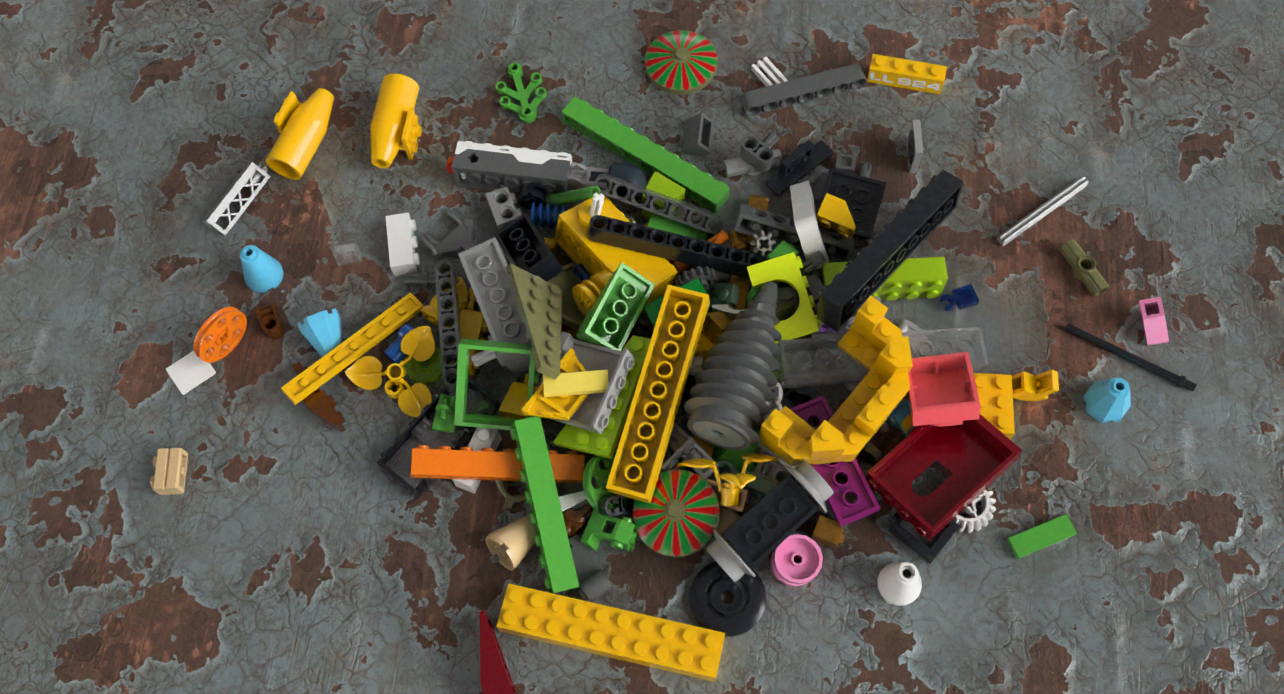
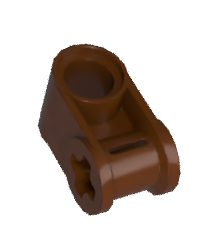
(268, 317)

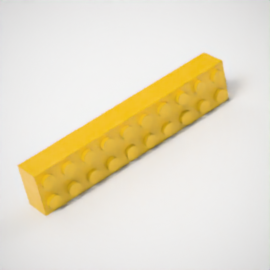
(658, 394)
(611, 632)

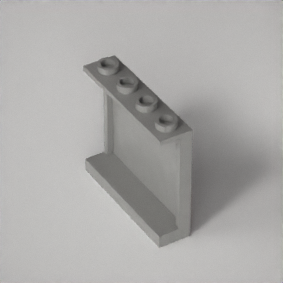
(597, 407)

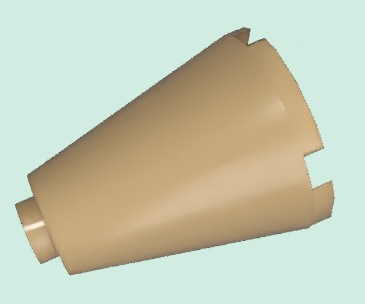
(512, 542)

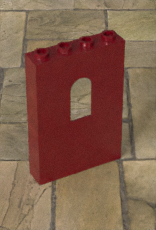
(971, 452)

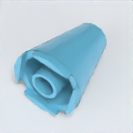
(260, 269)

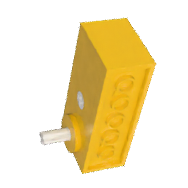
(595, 256)

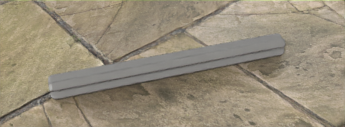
(1042, 211)

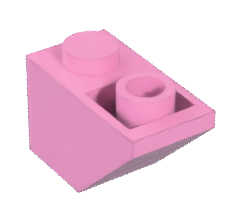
(1153, 321)

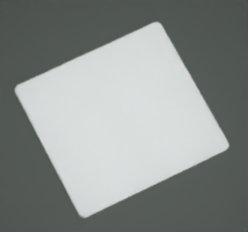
(190, 372)

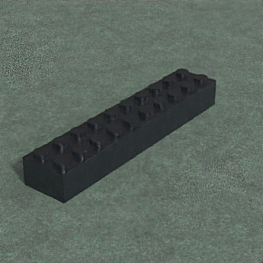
(888, 250)

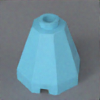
(322, 330)
(1108, 399)

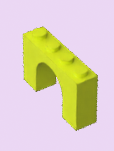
(787, 270)

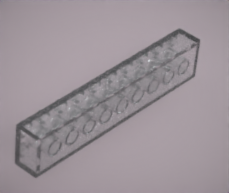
(824, 363)

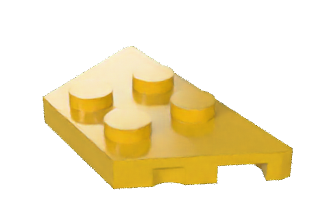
(559, 406)

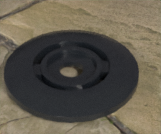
(718, 616)

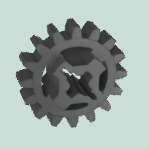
(706, 276)

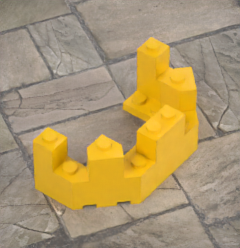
(887, 356)

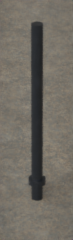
(1179, 380)

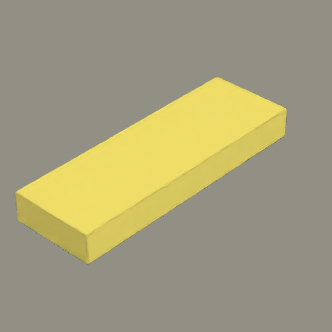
(576, 383)

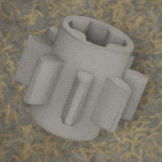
(766, 238)

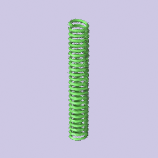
(572, 196)

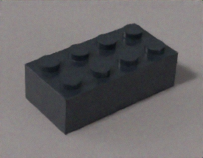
(528, 248)

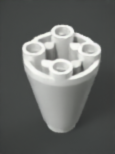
(899, 583)

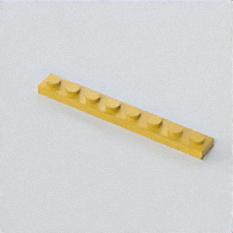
(352, 348)

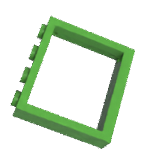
(487, 421)

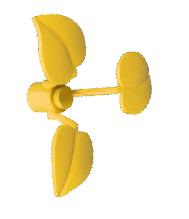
(367, 371)
(735, 482)

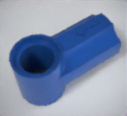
(394, 351)

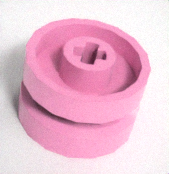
(805, 551)

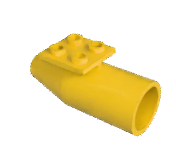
(394, 120)
(301, 132)

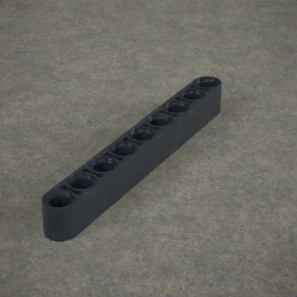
(671, 246)

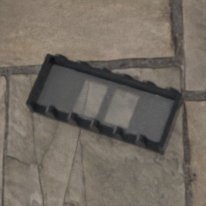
(397, 458)

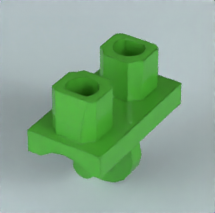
(445, 414)

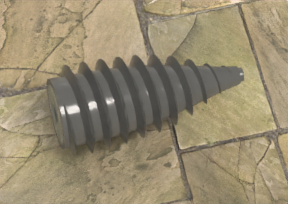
(738, 377)

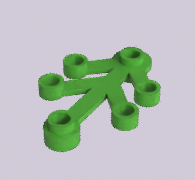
(521, 94)

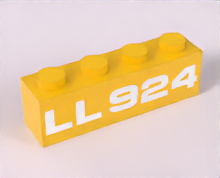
(906, 74)

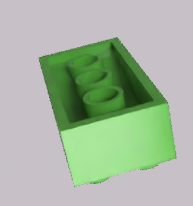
(616, 309)

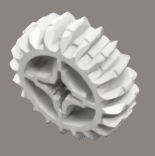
(972, 520)

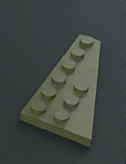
(541, 312)

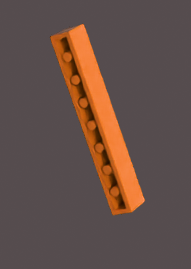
(487, 464)

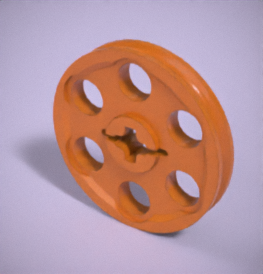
(220, 334)

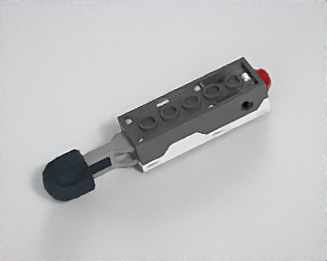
(497, 167)

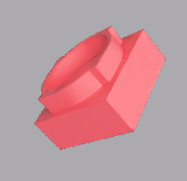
(943, 390)

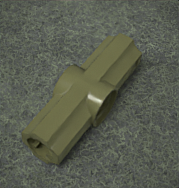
(1090, 276)

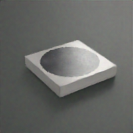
(914, 146)

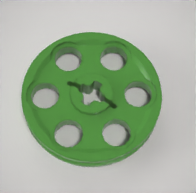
(593, 470)

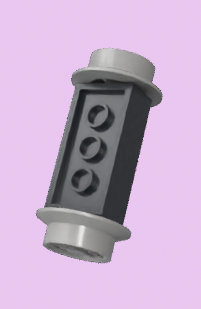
(770, 520)

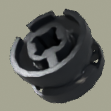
(531, 194)

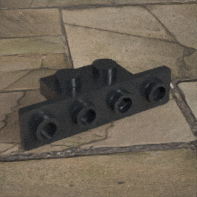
(798, 165)

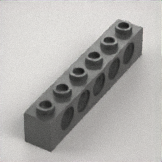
(752, 220)

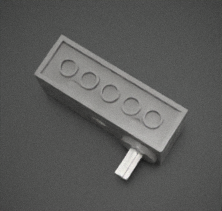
(491, 284)

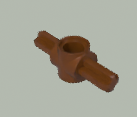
(576, 520)

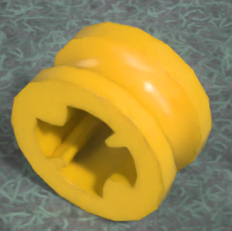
(388, 385)

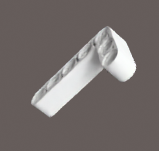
(806, 220)

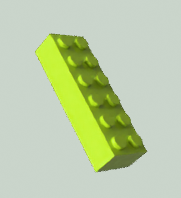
(911, 280)

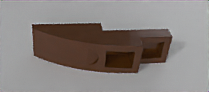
(322, 404)

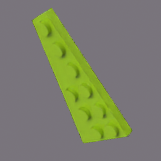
(605, 444)

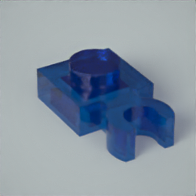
(962, 297)

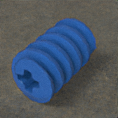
(546, 215)

